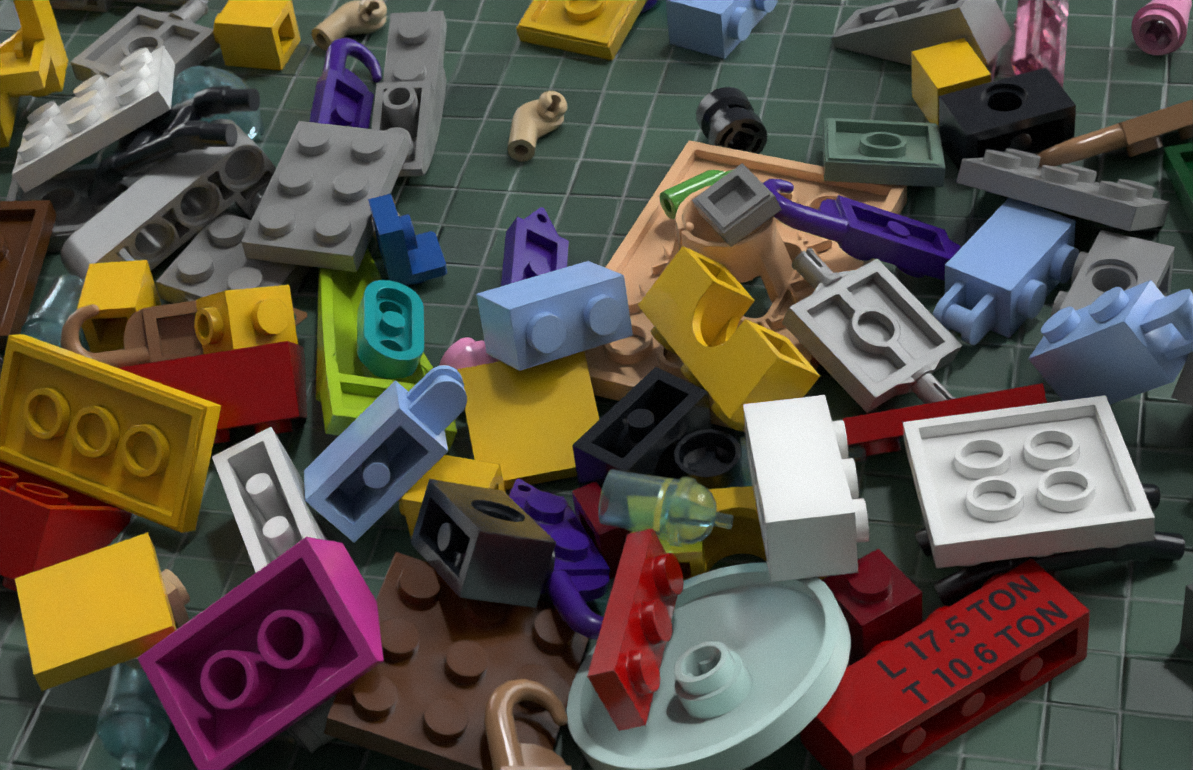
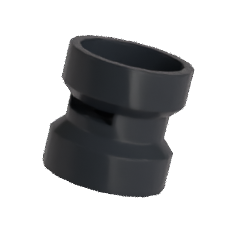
(730, 121)
(709, 458)

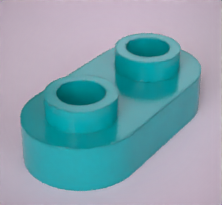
(390, 329)

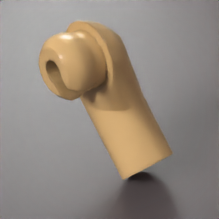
(350, 20)
(533, 122)

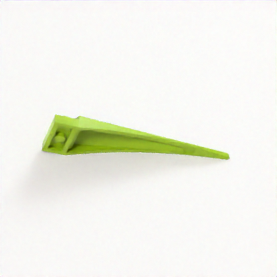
(342, 380)

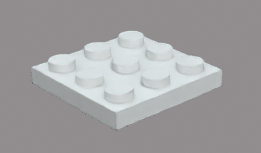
(94, 117)
(1026, 482)

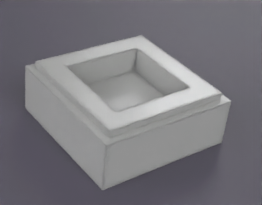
(736, 204)

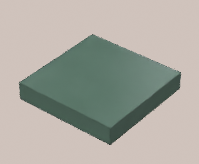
(882, 152)

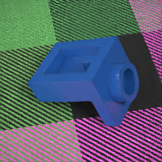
(405, 255)

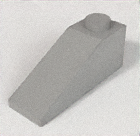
(904, 26)

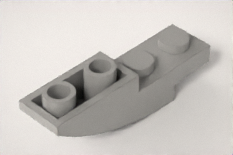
(413, 85)

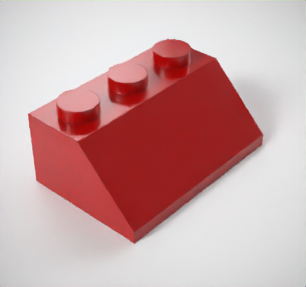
(252, 384)
(49, 523)

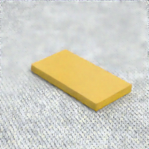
(105, 432)

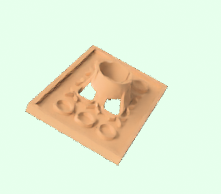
(763, 253)

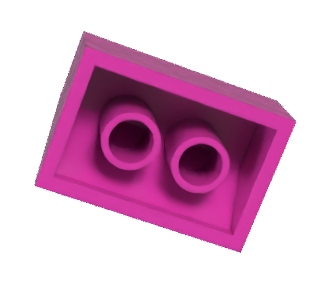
(266, 653)

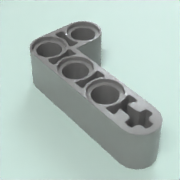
(171, 205)

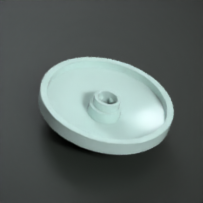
(735, 679)

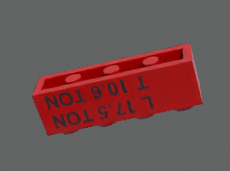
(950, 672)

